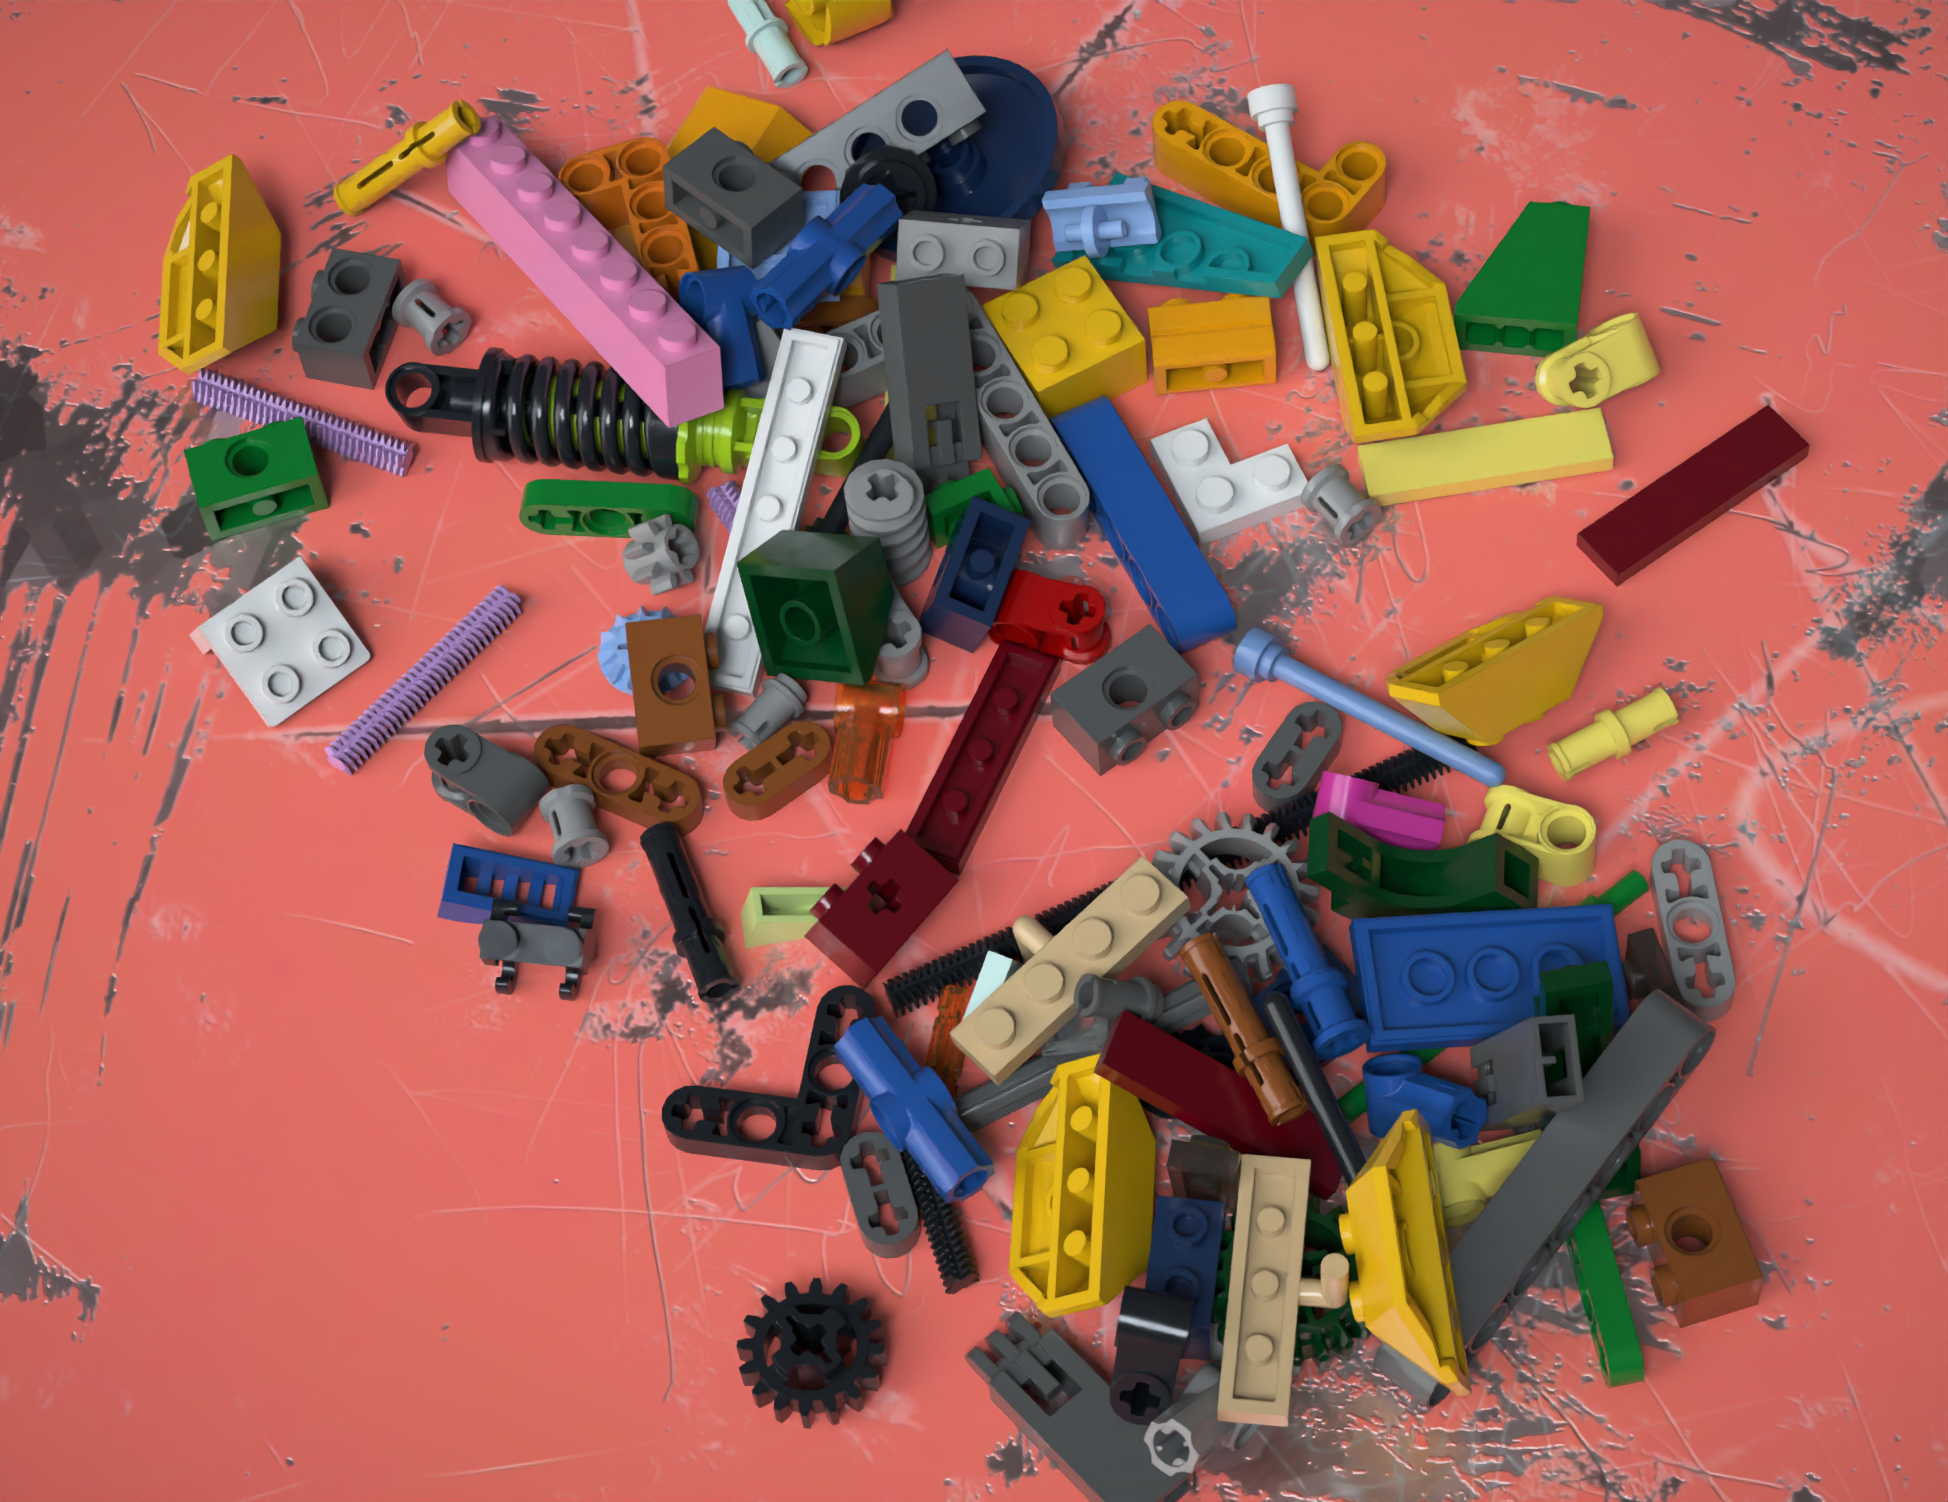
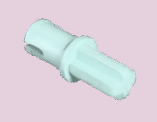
(769, 39)

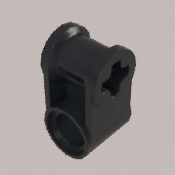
(1148, 1353)

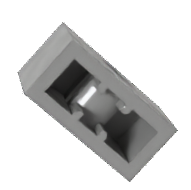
(983, 248)

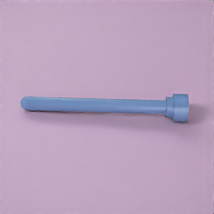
(1265, 658)

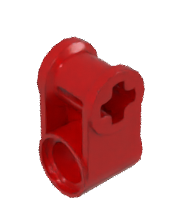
(1046, 616)

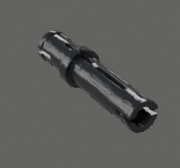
(696, 934)

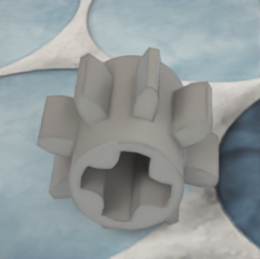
(660, 554)

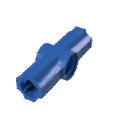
(826, 256)
(914, 1109)

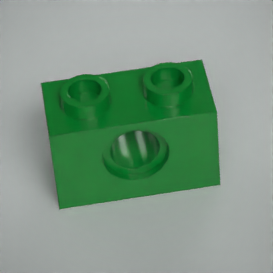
(283, 489)

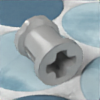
(431, 317)
(1341, 504)
(573, 826)

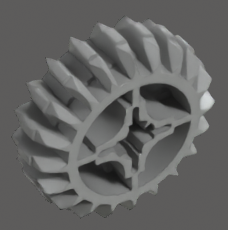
(1215, 877)

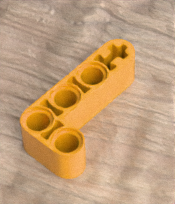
(1238, 174)

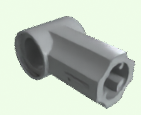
(1190, 1428)

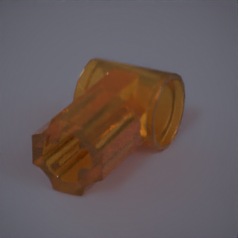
(865, 726)

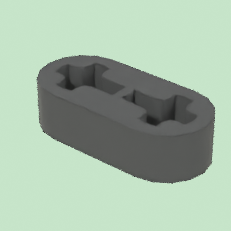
(1286, 750)
(867, 1198)

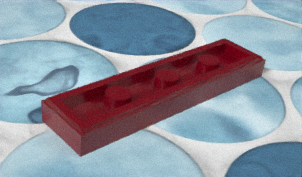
(1692, 495)
(982, 754)
(1209, 1098)

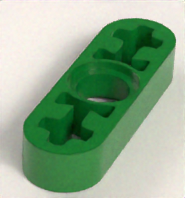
(583, 506)
(1605, 1300)

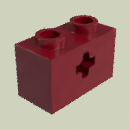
(907, 882)

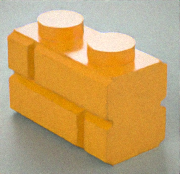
(1211, 344)

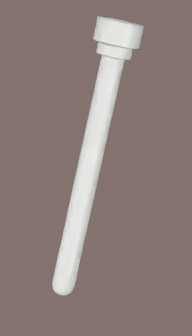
(1274, 111)

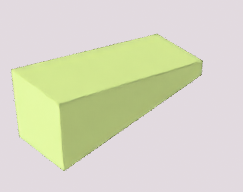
(779, 914)

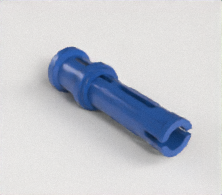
(1316, 985)

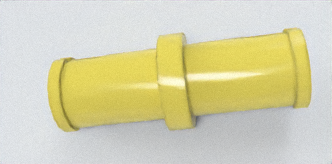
(1612, 734)

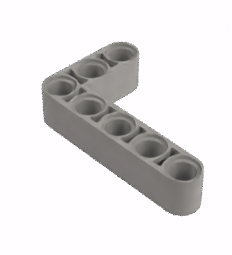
(1005, 440)

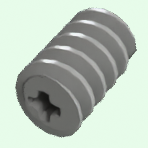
(889, 503)

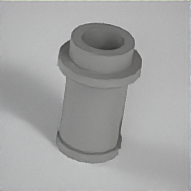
(769, 711)

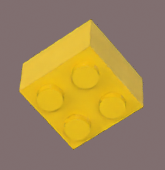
(1070, 338)

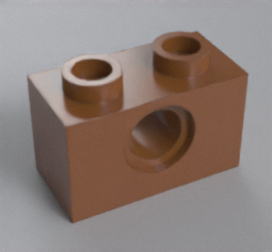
(664, 648)
(1694, 1205)

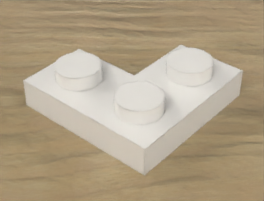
(1220, 495)

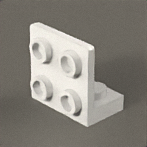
(283, 642)

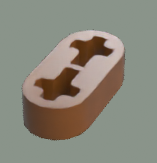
(778, 770)

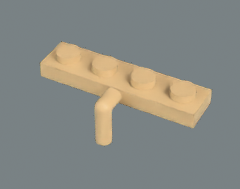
(1041, 993)
(1269, 1290)

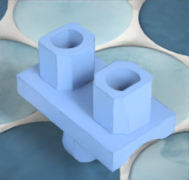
(1103, 216)

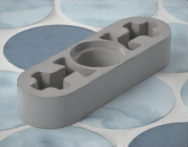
(1700, 904)

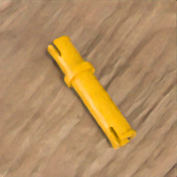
(423, 146)

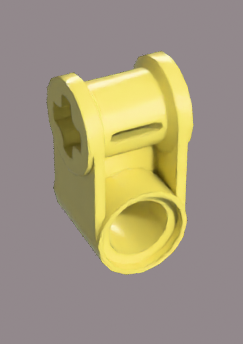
(1605, 361)
(1537, 827)

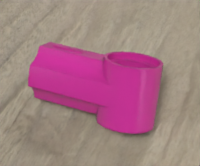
(1381, 813)

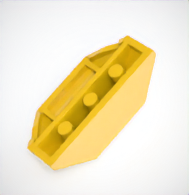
(219, 269)
(1386, 336)
(1500, 671)
(1082, 1193)
(1404, 1254)

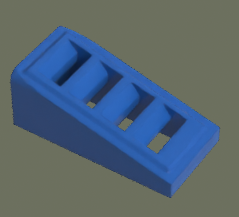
(489, 865)

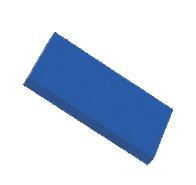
(1472, 972)

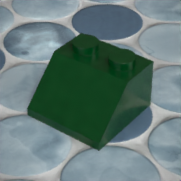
(818, 604)

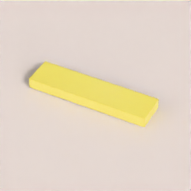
(1485, 457)

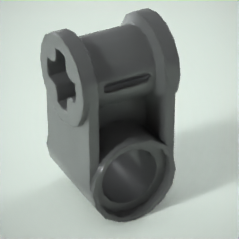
(483, 778)

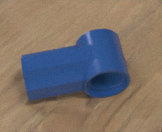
(722, 308)
(1398, 1084)

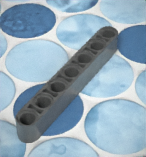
(1563, 1176)

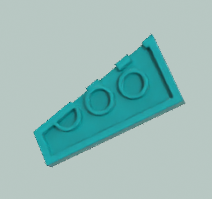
(1204, 251)

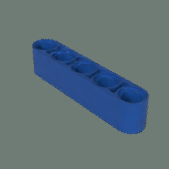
(1144, 527)

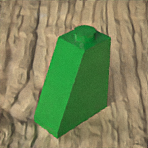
(1529, 285)

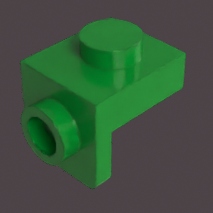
(951, 498)

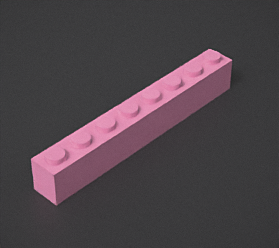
(587, 274)

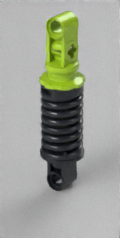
(587, 419)

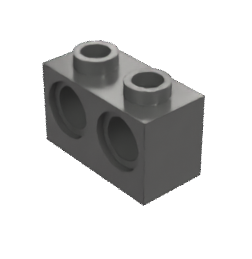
(350, 319)

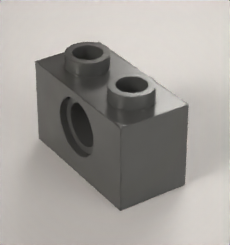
(733, 197)
(1139, 671)

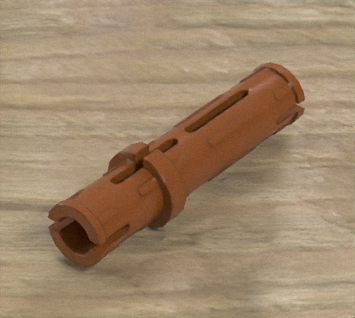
(1255, 1051)

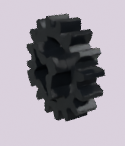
(803, 1380)

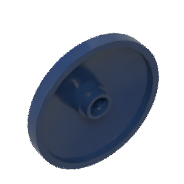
(1001, 165)

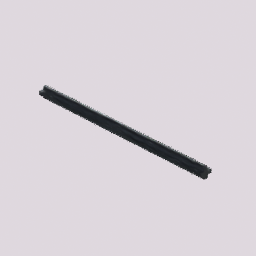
(1290, 820)

